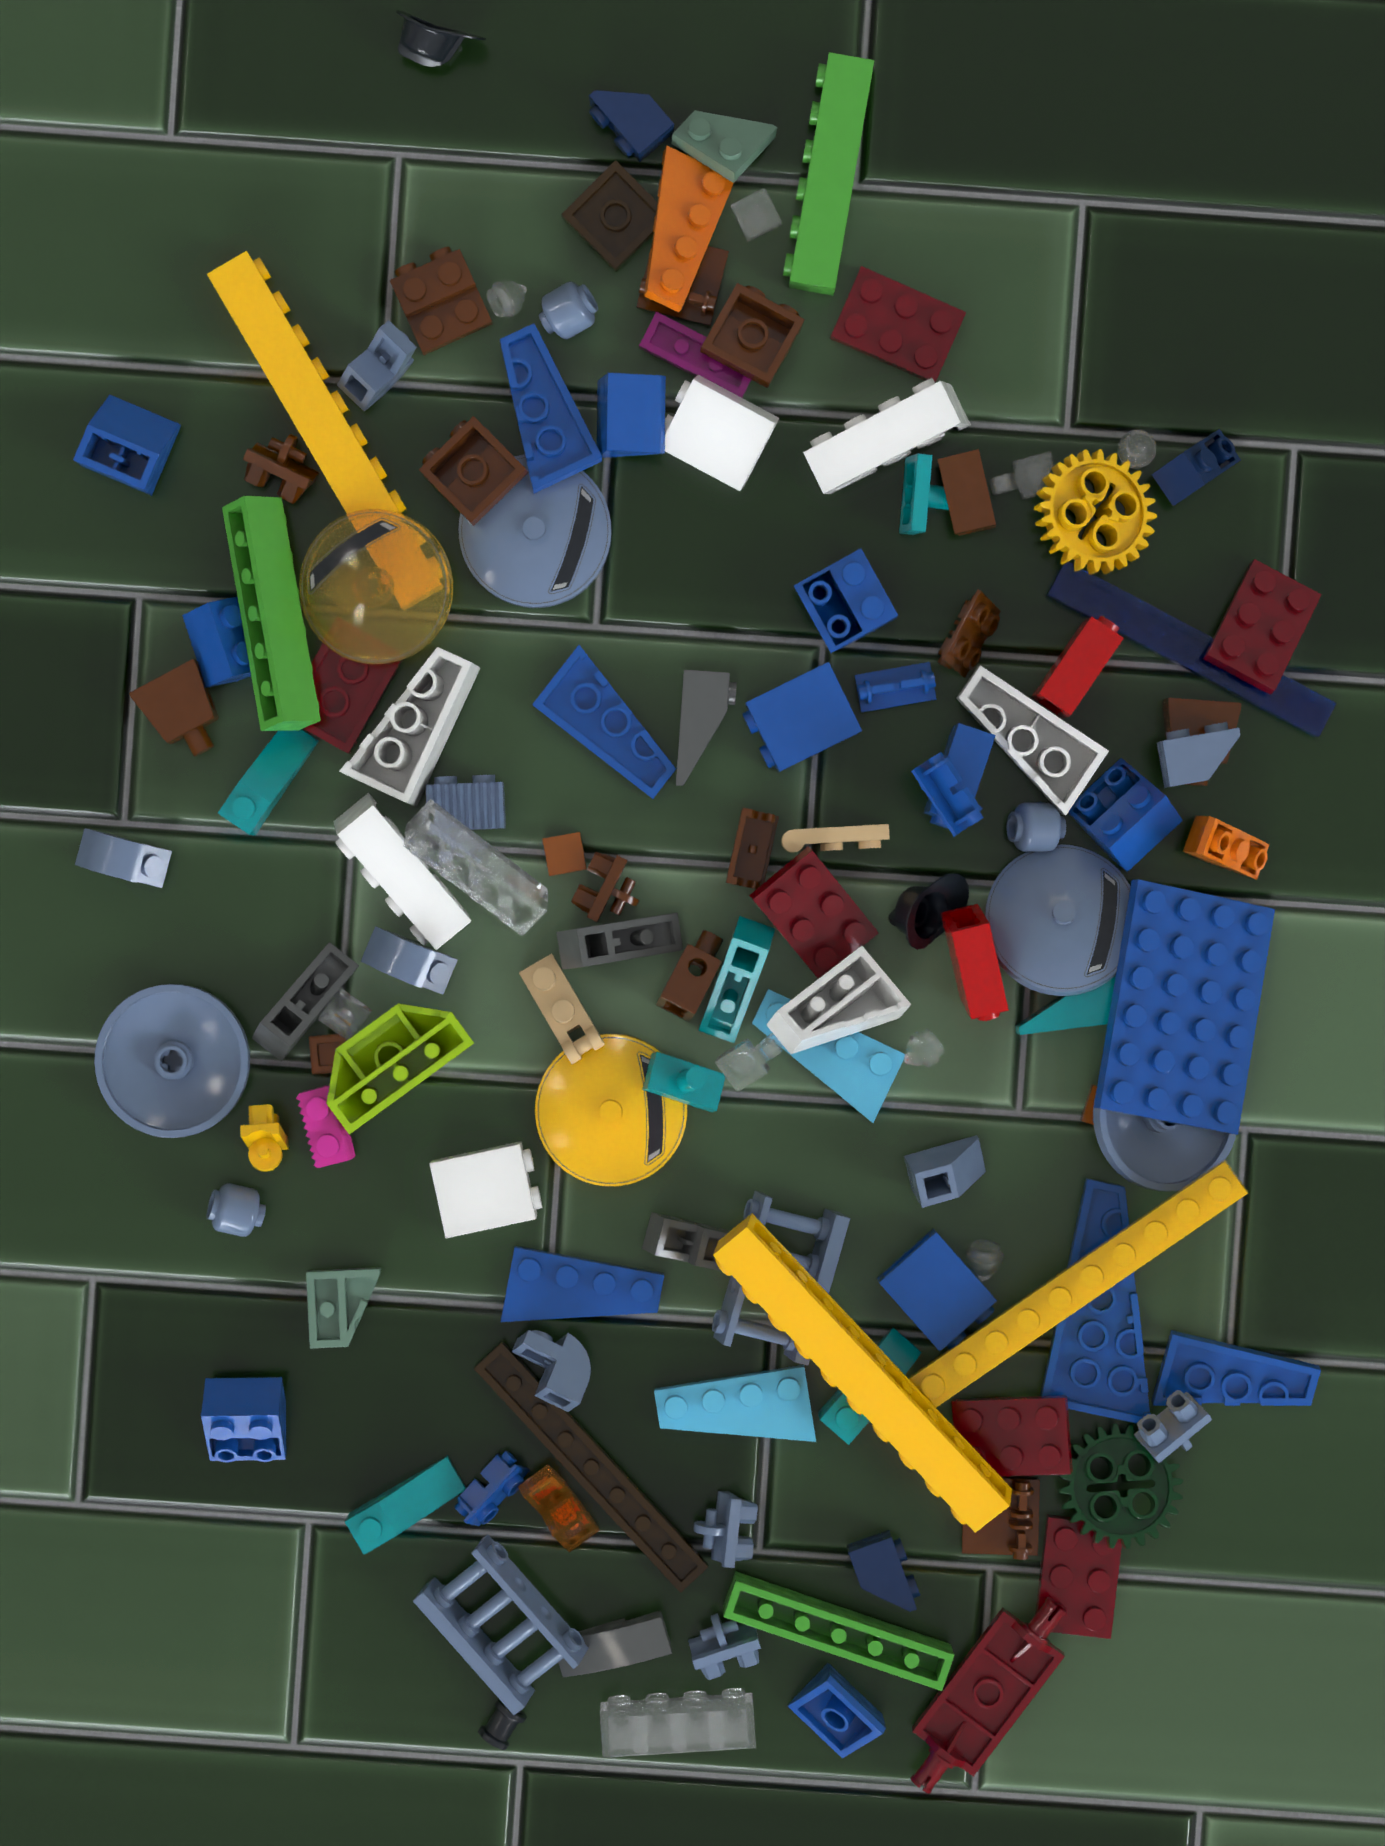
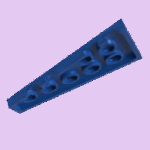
(1100, 1347)

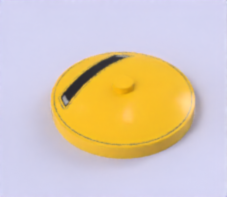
(600, 1118)

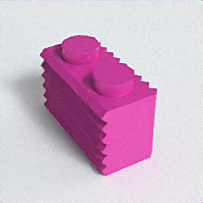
(327, 1135)

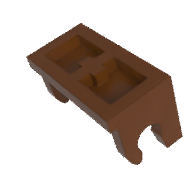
(967, 492)
(752, 848)

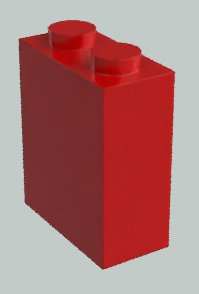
(1078, 666)
(975, 962)

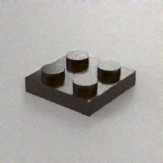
(613, 215)

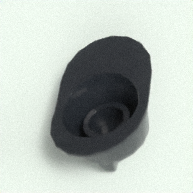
(429, 43)
(921, 907)

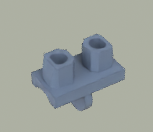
(1172, 1426)
(722, 1529)
(723, 1643)

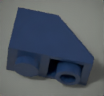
(634, 120)
(1196, 467)
(880, 1569)

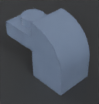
(377, 367)
(123, 858)
(408, 960)
(565, 1367)

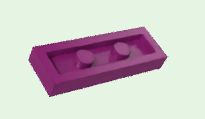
(682, 348)

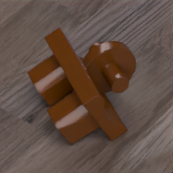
(283, 461)
(611, 870)

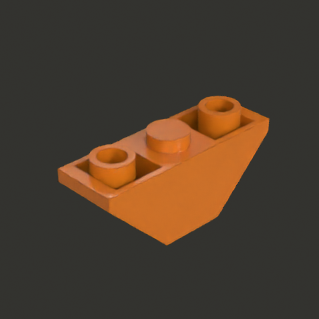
(1226, 846)

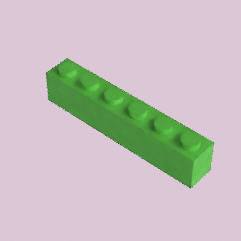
(830, 174)
(271, 613)
(838, 1631)

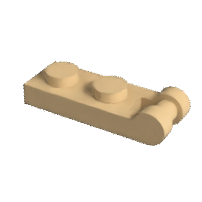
(833, 837)
(561, 1007)

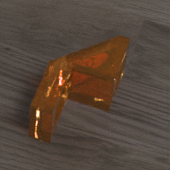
(559, 1508)

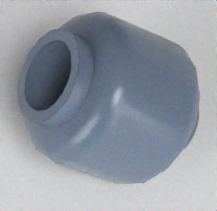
(568, 310)
(1035, 827)
(235, 1210)

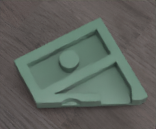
(723, 142)
(337, 1303)

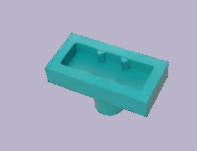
(919, 494)
(684, 1082)

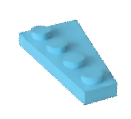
(851, 1066)
(748, 1404)

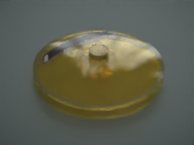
(376, 586)

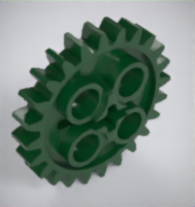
(1123, 1521)

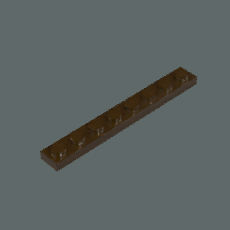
(592, 1468)

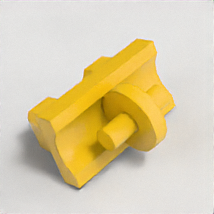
(264, 1138)

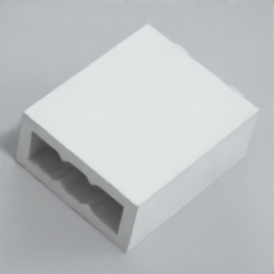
(717, 431)
(485, 1189)

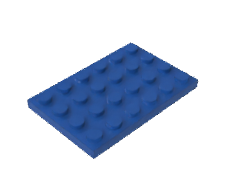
(1184, 1007)

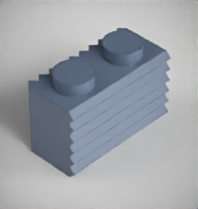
(474, 804)

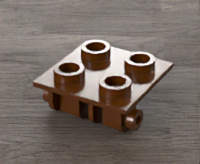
(702, 295)
(978, 620)
(1014, 1529)

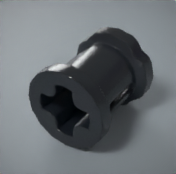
(501, 1726)

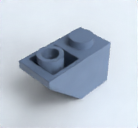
(1195, 757)
(945, 1170)

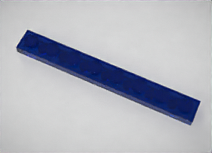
(1184, 647)

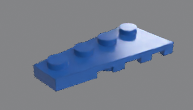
(1232, 1374)

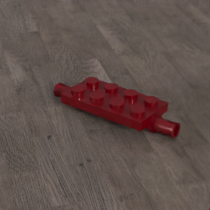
(987, 1693)

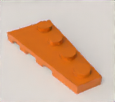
(685, 220)

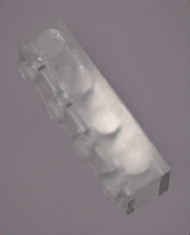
(476, 867)
(677, 1724)

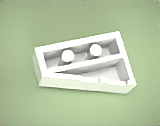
(838, 1004)

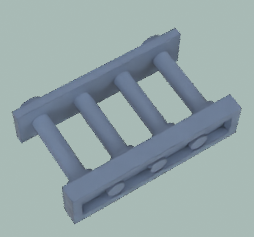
(821, 1265)
(476, 1648)

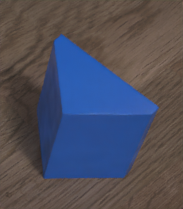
(631, 414)
(837, 1712)

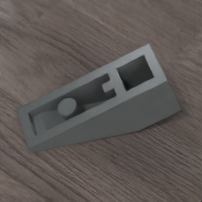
(702, 711)
(619, 941)
(304, 1001)

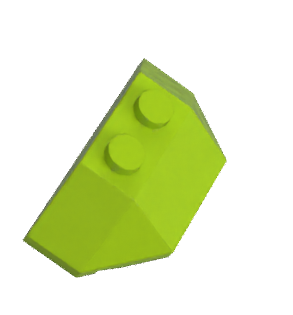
(391, 1060)

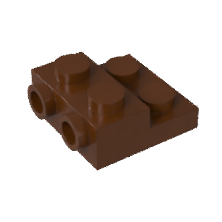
(440, 300)
(753, 334)
(472, 470)

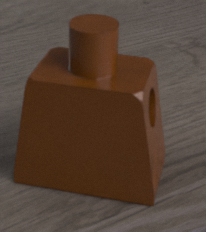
(179, 706)
(1196, 714)
(685, 991)

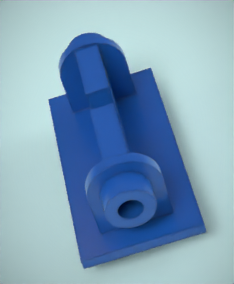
(895, 687)
(955, 808)
(482, 1501)

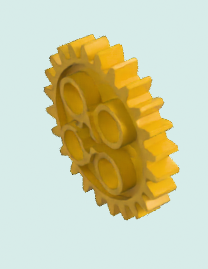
(1122, 532)

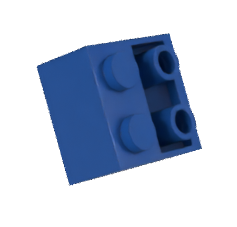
(127, 444)
(846, 601)
(218, 641)
(1125, 814)
(244, 1419)

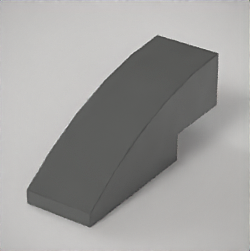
(682, 1240)
(621, 1644)

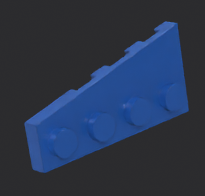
(546, 414)
(597, 717)
(566, 1286)

